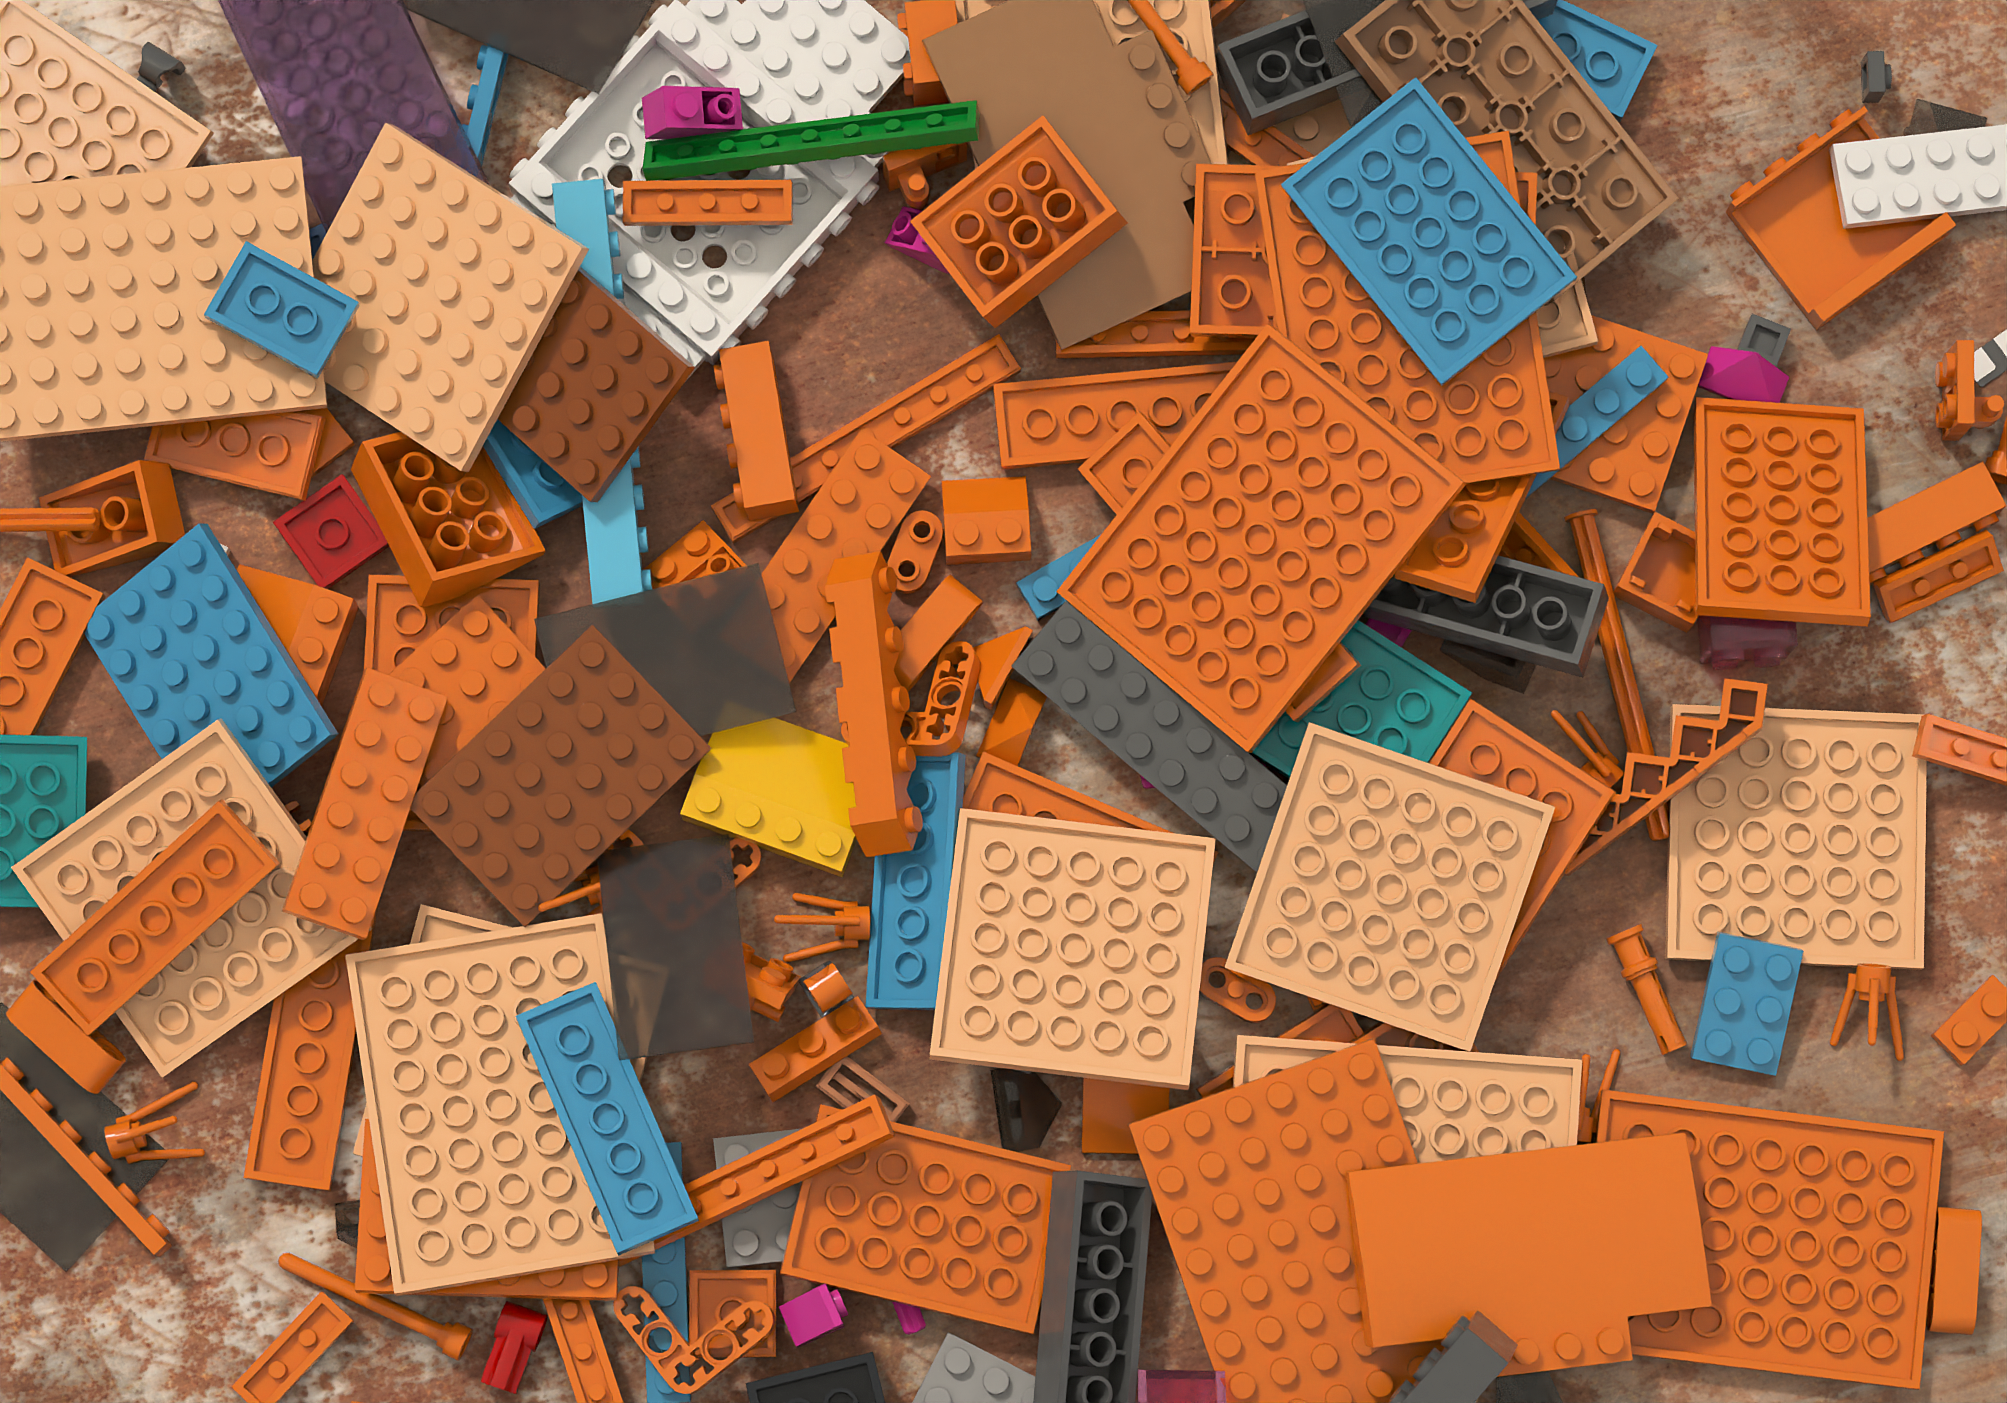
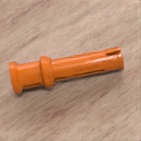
(1640, 969)

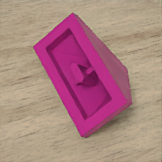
(1742, 376)

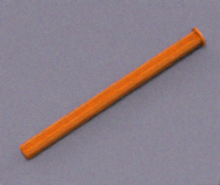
(1617, 655)

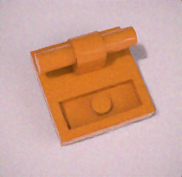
(909, 168)
(1959, 405)
(692, 557)
(768, 983)

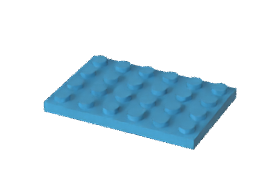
(1428, 231)
(198, 649)

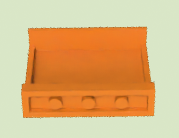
(1800, 235)

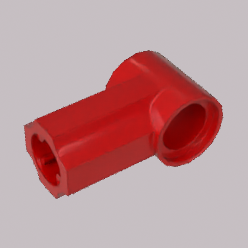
(516, 1337)

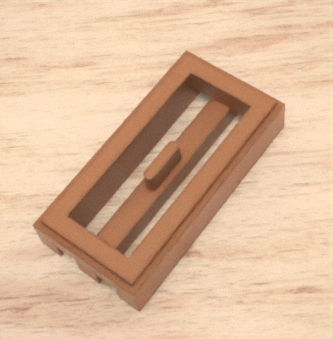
(833, 1073)

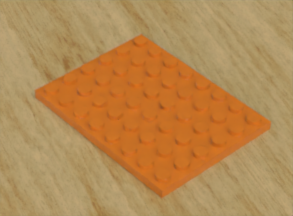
(1481, 422)
(1260, 538)
(1266, 1231)
(1807, 1238)

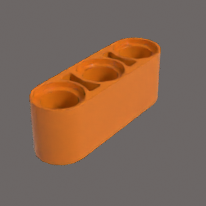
(933, 628)
(85, 1058)
(1955, 1271)

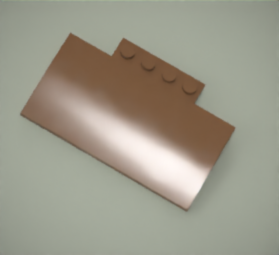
(1503, 72)
(1119, 120)

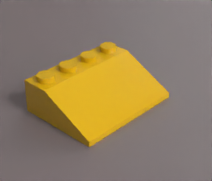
(776, 791)

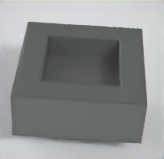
(1875, 76)
(1764, 338)

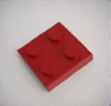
(332, 532)

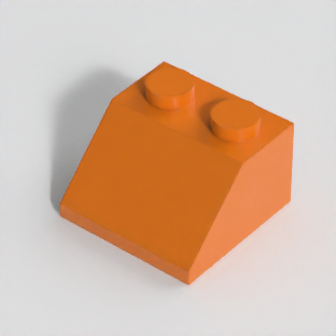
(986, 520)

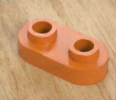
(916, 550)
(1235, 990)

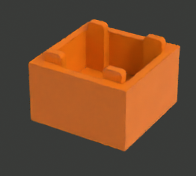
(919, 22)
(1662, 573)

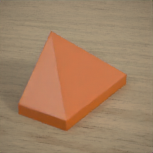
(996, 662)
(1013, 722)

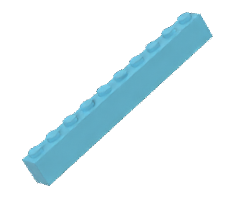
(612, 522)

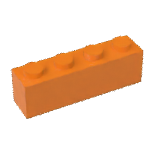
(757, 430)
(1932, 519)

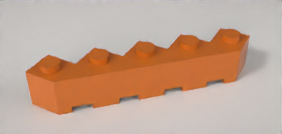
(872, 704)
(1695, 750)

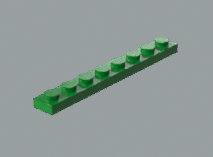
(811, 141)

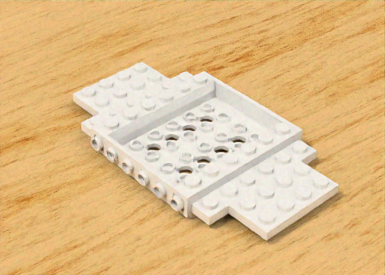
(791, 67)

